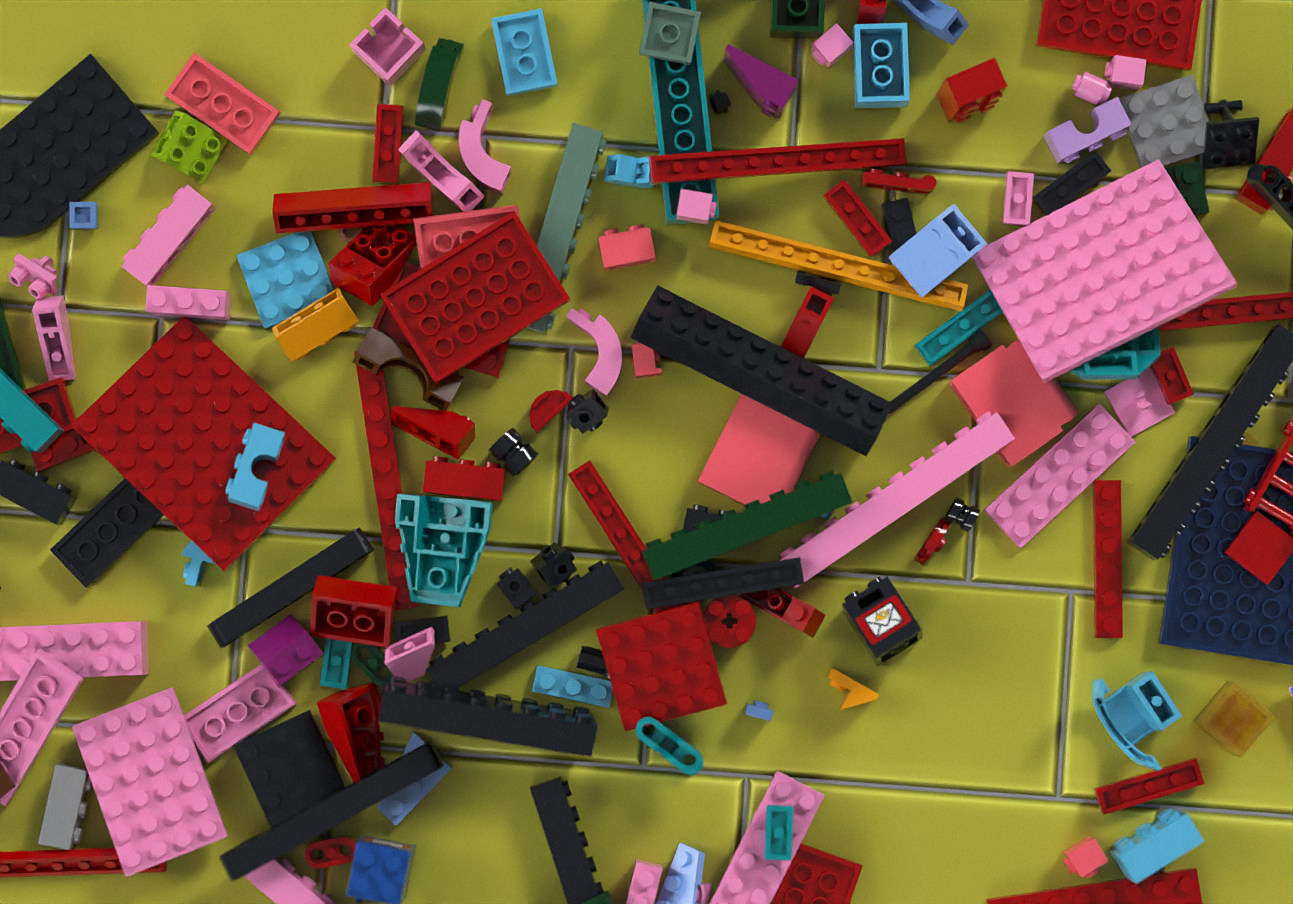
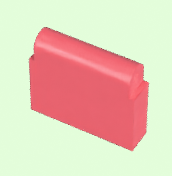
(1012, 388)
(758, 453)

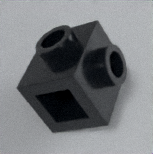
(587, 411)
(554, 564)

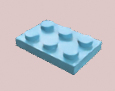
(524, 52)

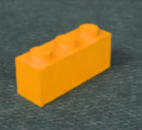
(315, 325)

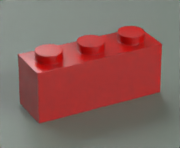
(464, 479)

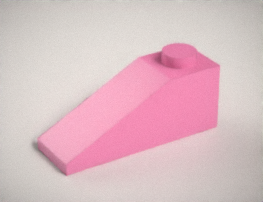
(54, 337)

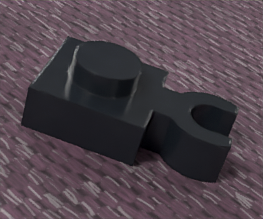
(823, 284)

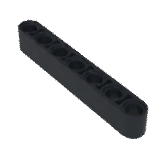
(289, 588)

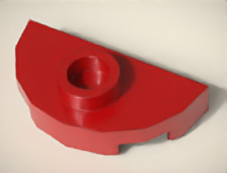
(547, 407)
(934, 542)

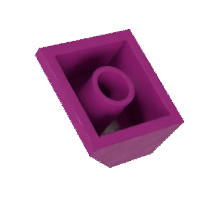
(285, 650)

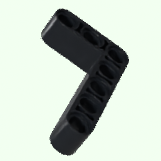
(1270, 189)

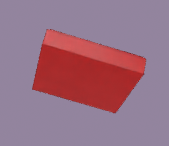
(1261, 547)

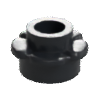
(720, 102)

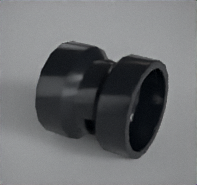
(962, 514)

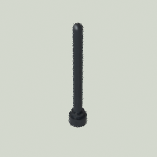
(977, 343)

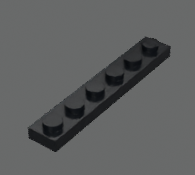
(723, 583)

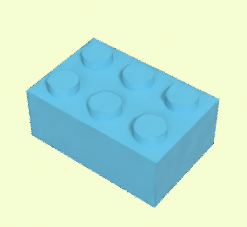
(880, 65)
(1155, 844)

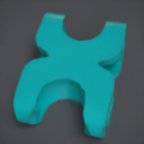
(670, 745)

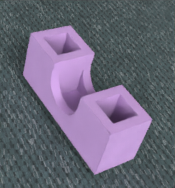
(1109, 122)

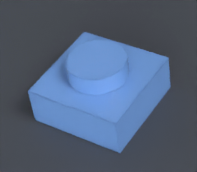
(83, 215)
(759, 710)

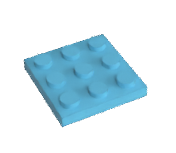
(285, 276)

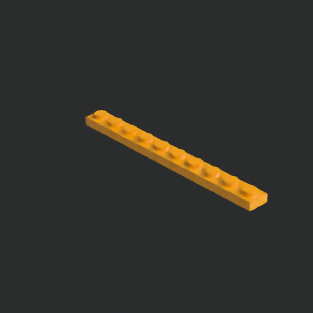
(830, 264)

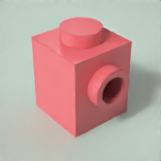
(1085, 857)

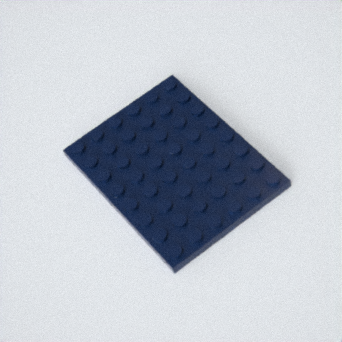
(1209, 596)

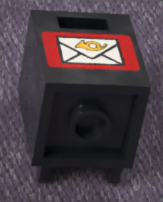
(885, 625)

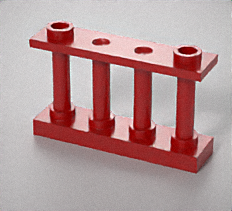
(1254, 496)

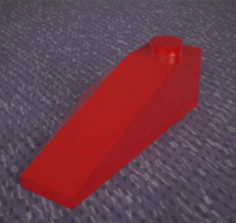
(354, 728)

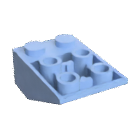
(937, 250)

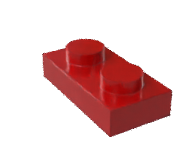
(1171, 376)

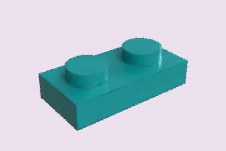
(336, 663)
(778, 832)

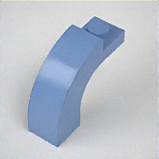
(936, 18)

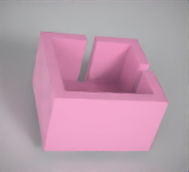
(388, 51)

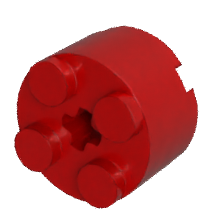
(740, 631)

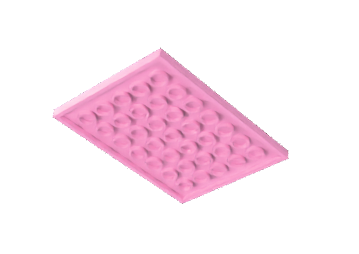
(1103, 270)

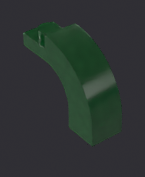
(437, 84)

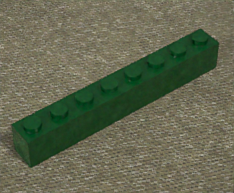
(746, 526)

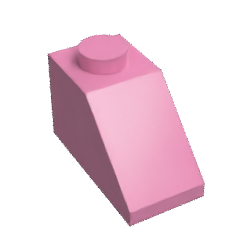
(411, 655)

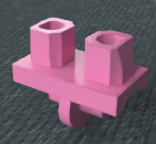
(37, 272)

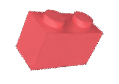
(627, 247)

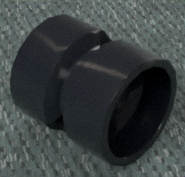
(513, 452)

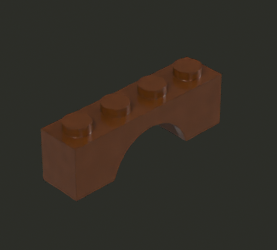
(382, 352)

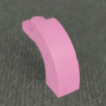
(483, 168)
(440, 173)
(609, 363)

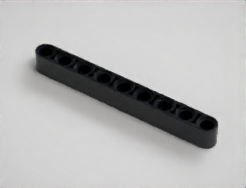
(331, 811)

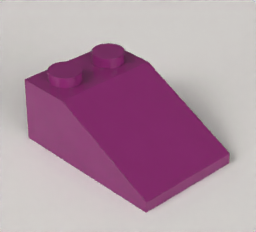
(765, 84)

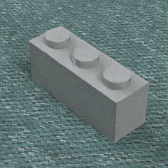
(66, 807)

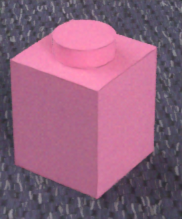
(831, 46)
(1125, 72)
(695, 207)

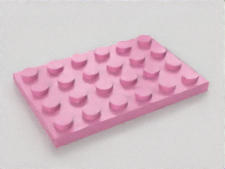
(149, 781)

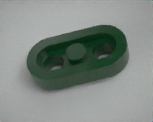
(372, 664)

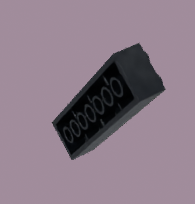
(487, 716)

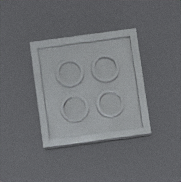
(1166, 122)

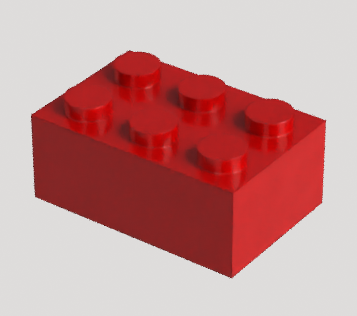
(971, 91)
(353, 611)

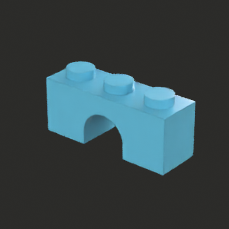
(260, 444)

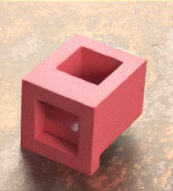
(645, 361)

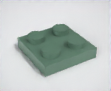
(670, 33)

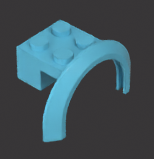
(1134, 713)

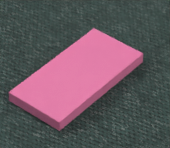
(237, 712)

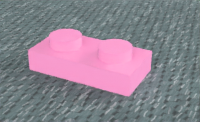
(1018, 198)

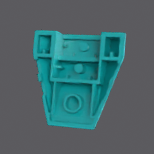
(441, 545)

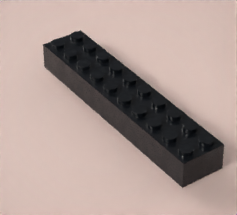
(761, 370)

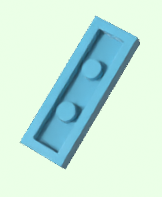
(572, 686)

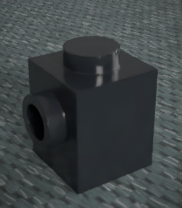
(516, 587)

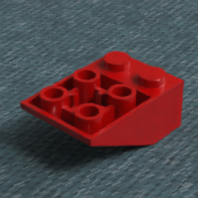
(372, 261)

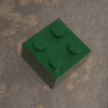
(797, 19)

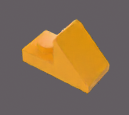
(857, 692)

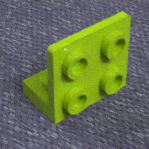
(189, 146)

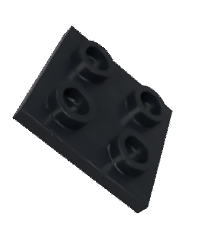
(1230, 140)

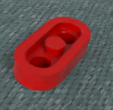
(332, 852)

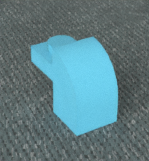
(628, 171)
(194, 570)

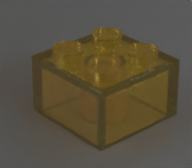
(1234, 718)

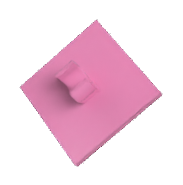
(1139, 402)

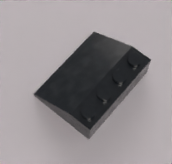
(289, 767)

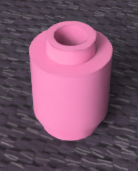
(1091, 88)

